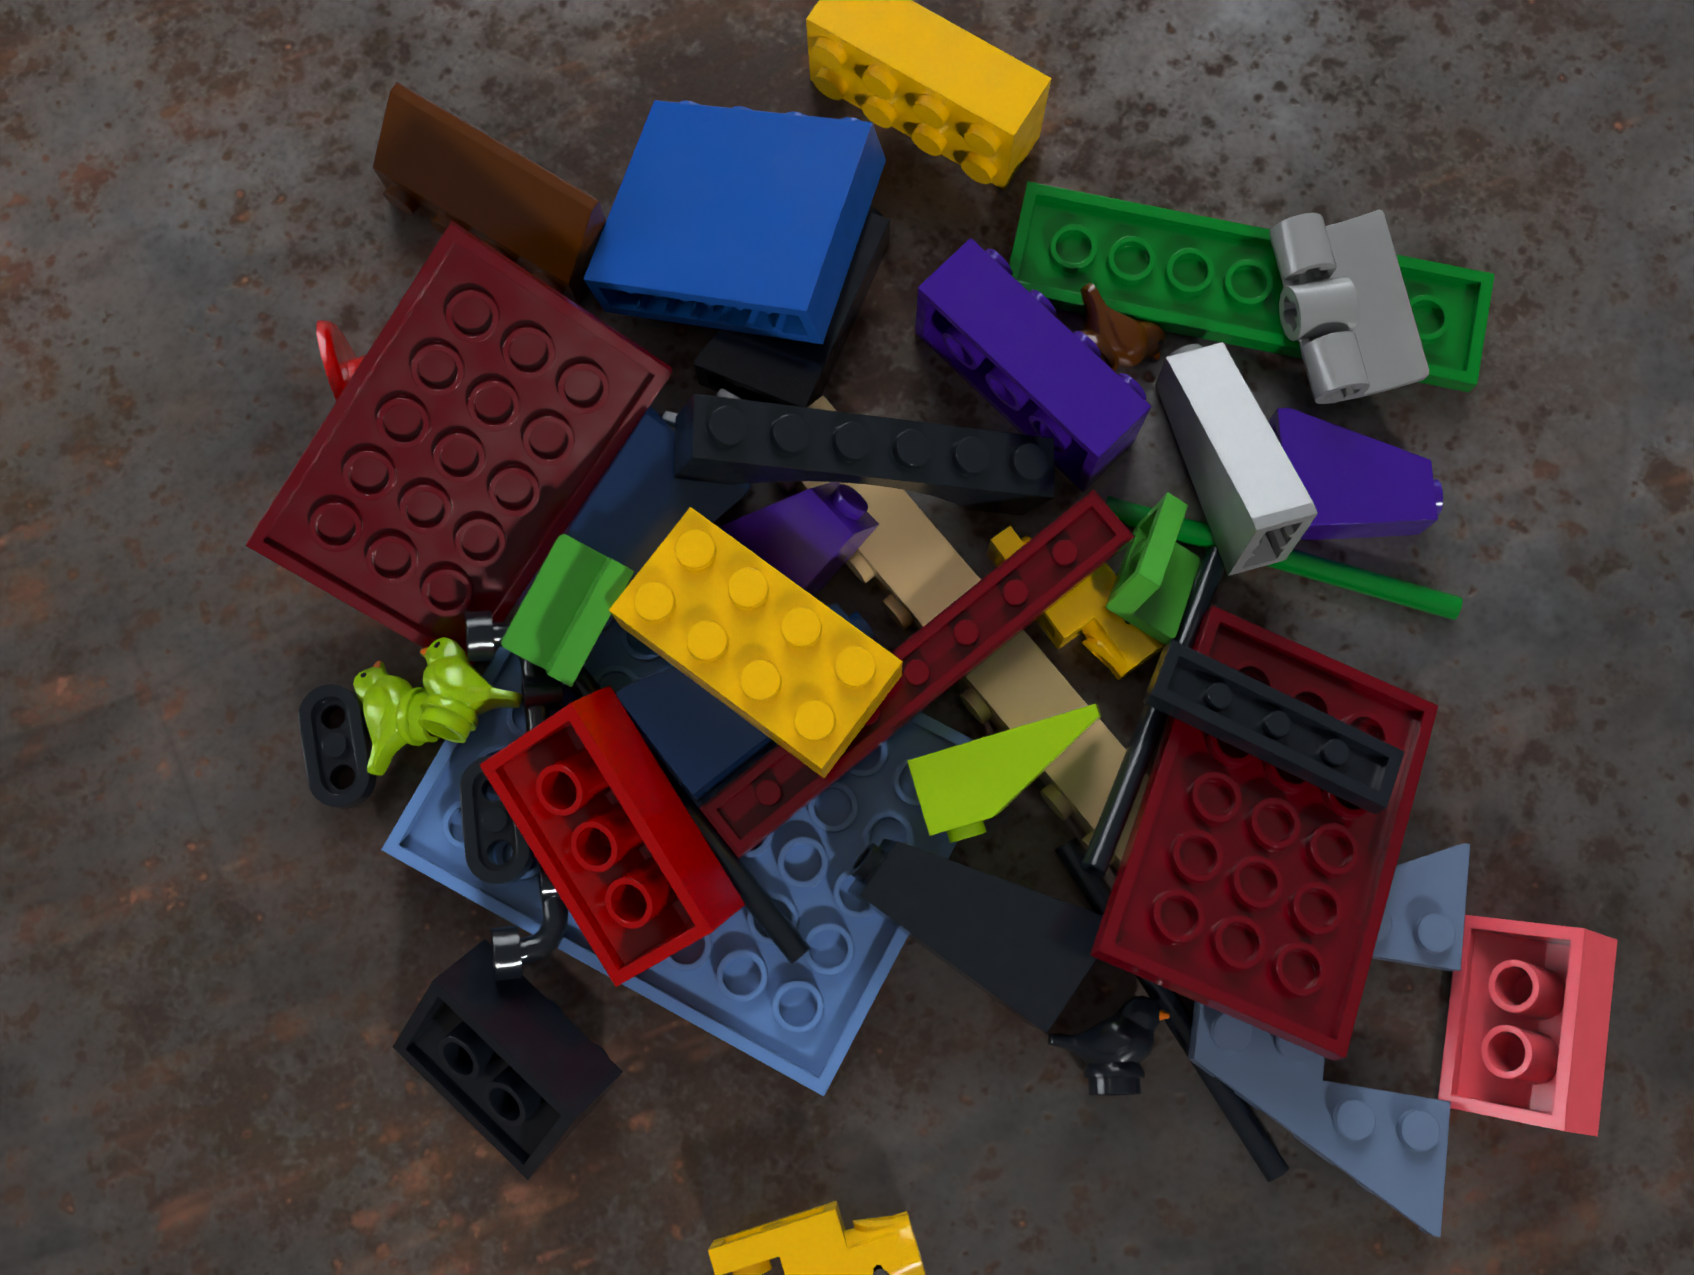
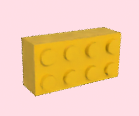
(929, 83)
(757, 641)

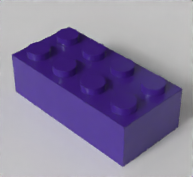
(1029, 362)

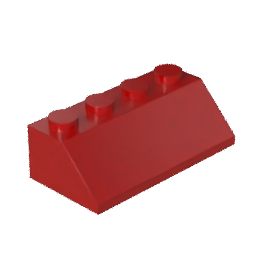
(612, 835)

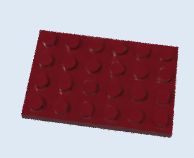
(459, 446)
(1253, 879)

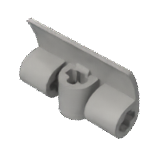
(1347, 306)

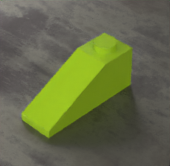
(985, 775)

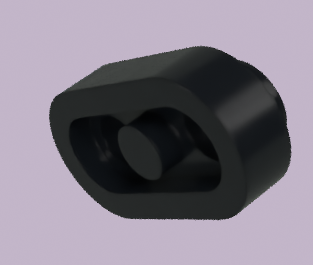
(332, 750)
(485, 826)

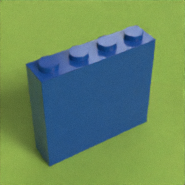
(737, 219)

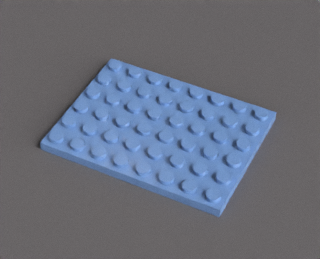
(735, 977)

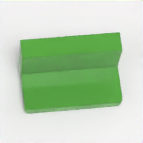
(1156, 573)
(566, 608)

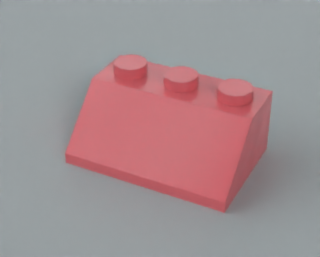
(1529, 1024)

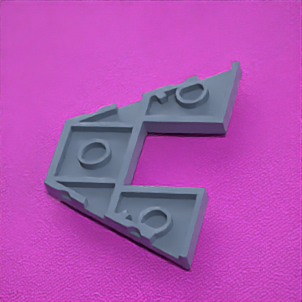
(1377, 1137)

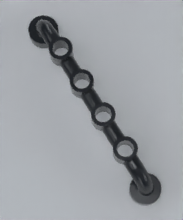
(540, 696)

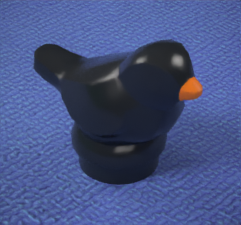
(1116, 1047)

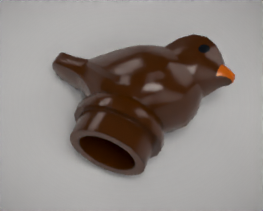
(1118, 336)

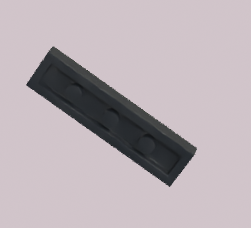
(1274, 727)

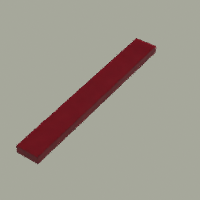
(932, 664)

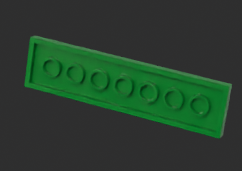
(1218, 277)

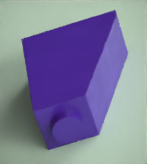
(1357, 481)
(807, 533)

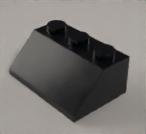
(505, 1059)

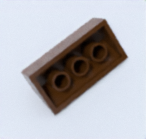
(493, 192)

